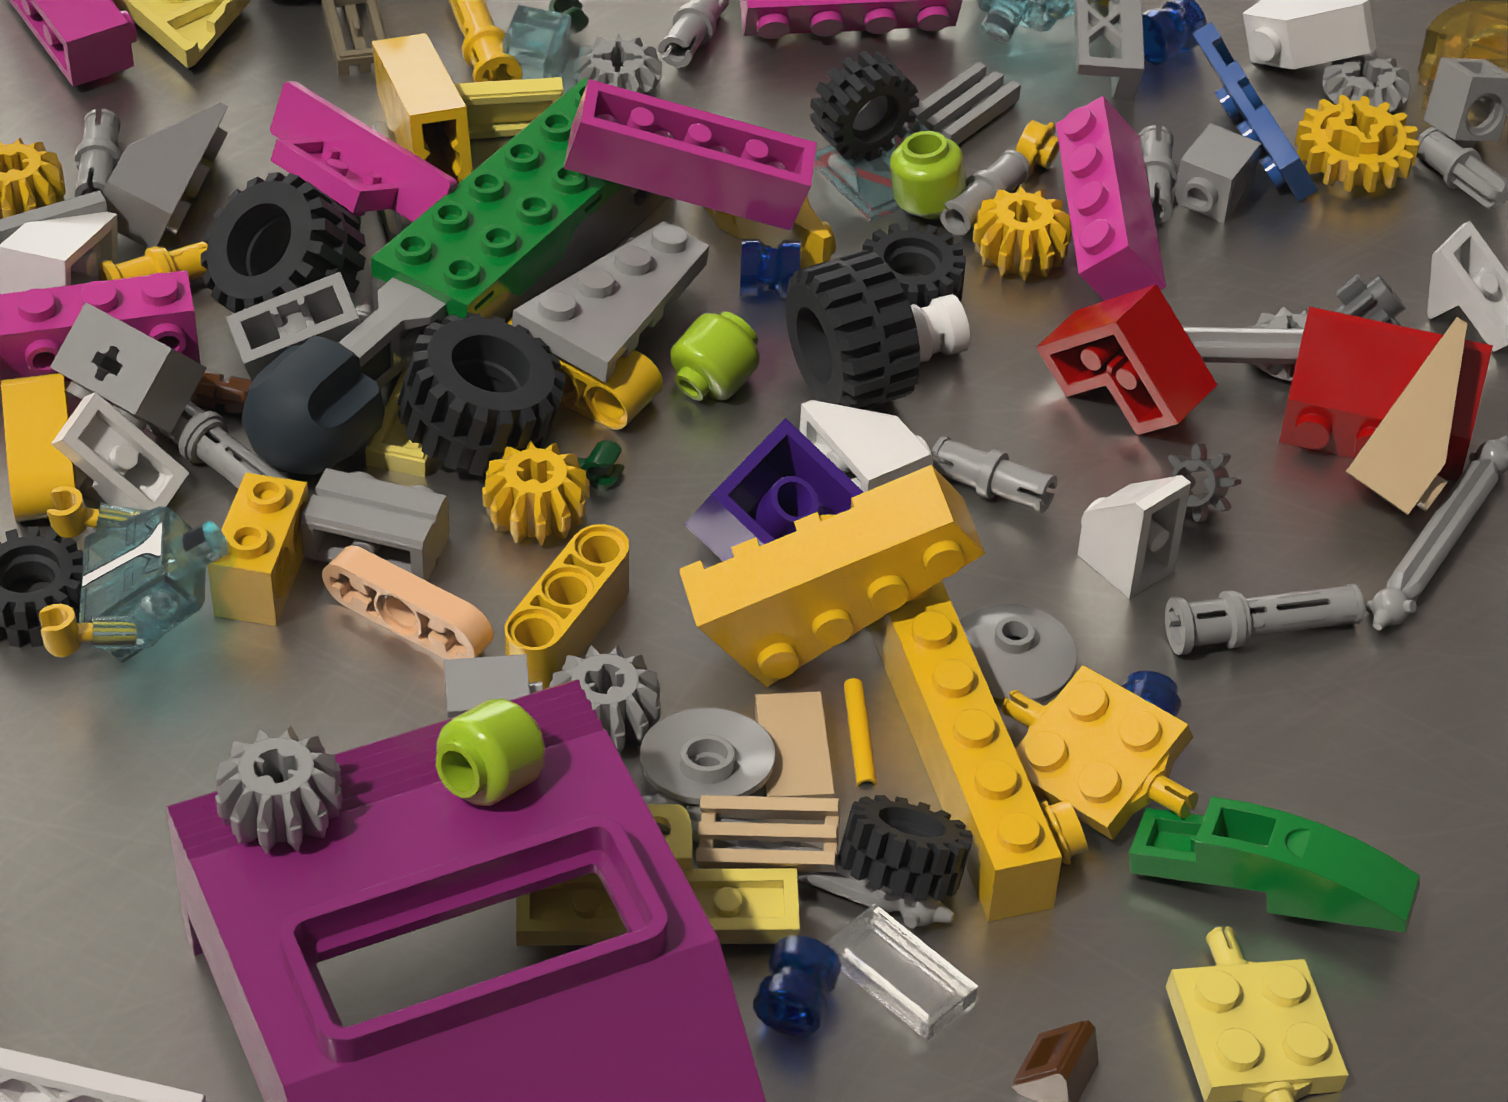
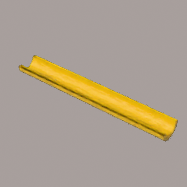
(859, 731)

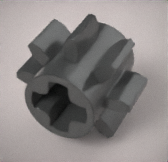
(1369, 300)
(1217, 481)

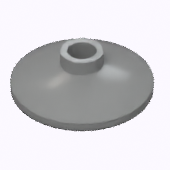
(1021, 650)
(707, 754)

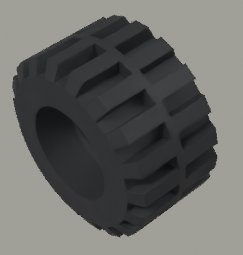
(278, 240)
(853, 331)
(479, 390)

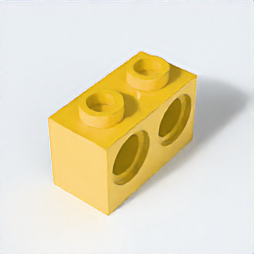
(262, 550)

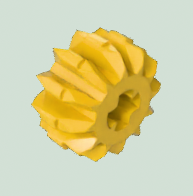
(28, 178)
(1022, 233)
(535, 492)

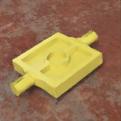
(1254, 1027)

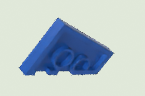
(1240, 98)

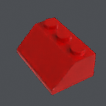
(1356, 371)

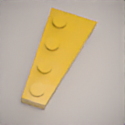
(833, 575)

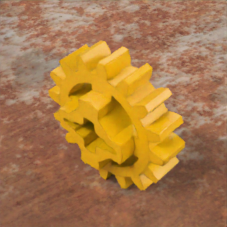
(1357, 143)

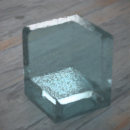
(539, 39)

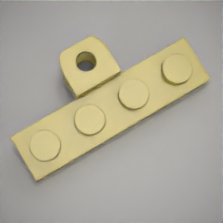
(739, 903)

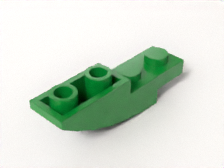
(1296, 861)

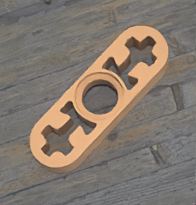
(407, 604)

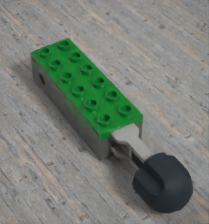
(480, 251)

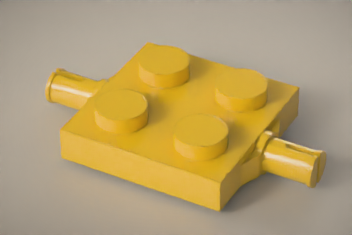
(1101, 751)

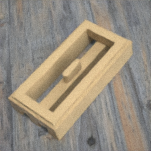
(768, 808)

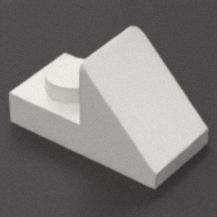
(1472, 277)
(117, 457)

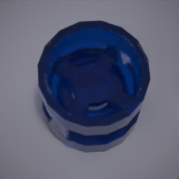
(1171, 29)
(767, 267)
(794, 993)

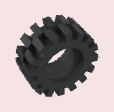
(889, 106)
(923, 254)
(36, 560)
(905, 847)

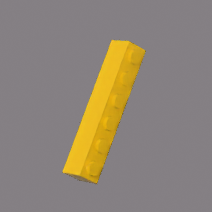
(969, 754)

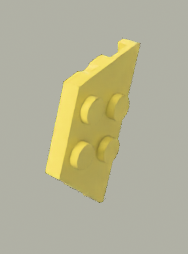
(184, 26)

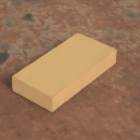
(800, 744)

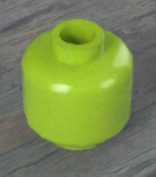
(927, 173)
(715, 356)
(490, 752)

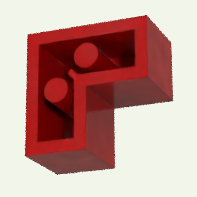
(1136, 352)

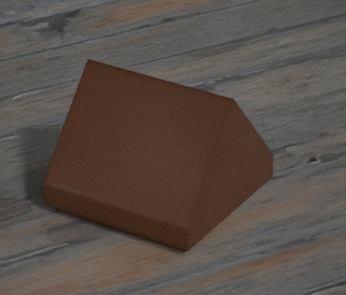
(1059, 1064)

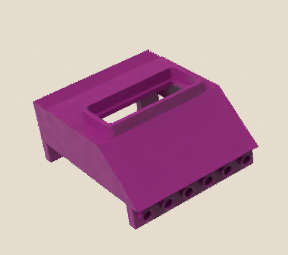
(599, 1024)

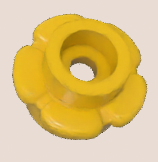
(1039, 144)
(1065, 829)

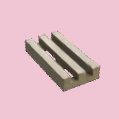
(361, 54)

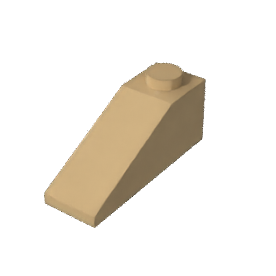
(1413, 438)

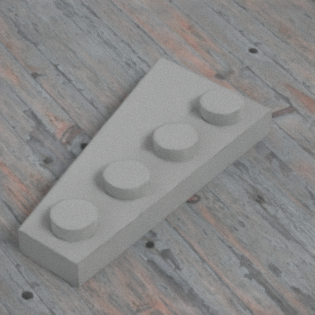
(609, 303)

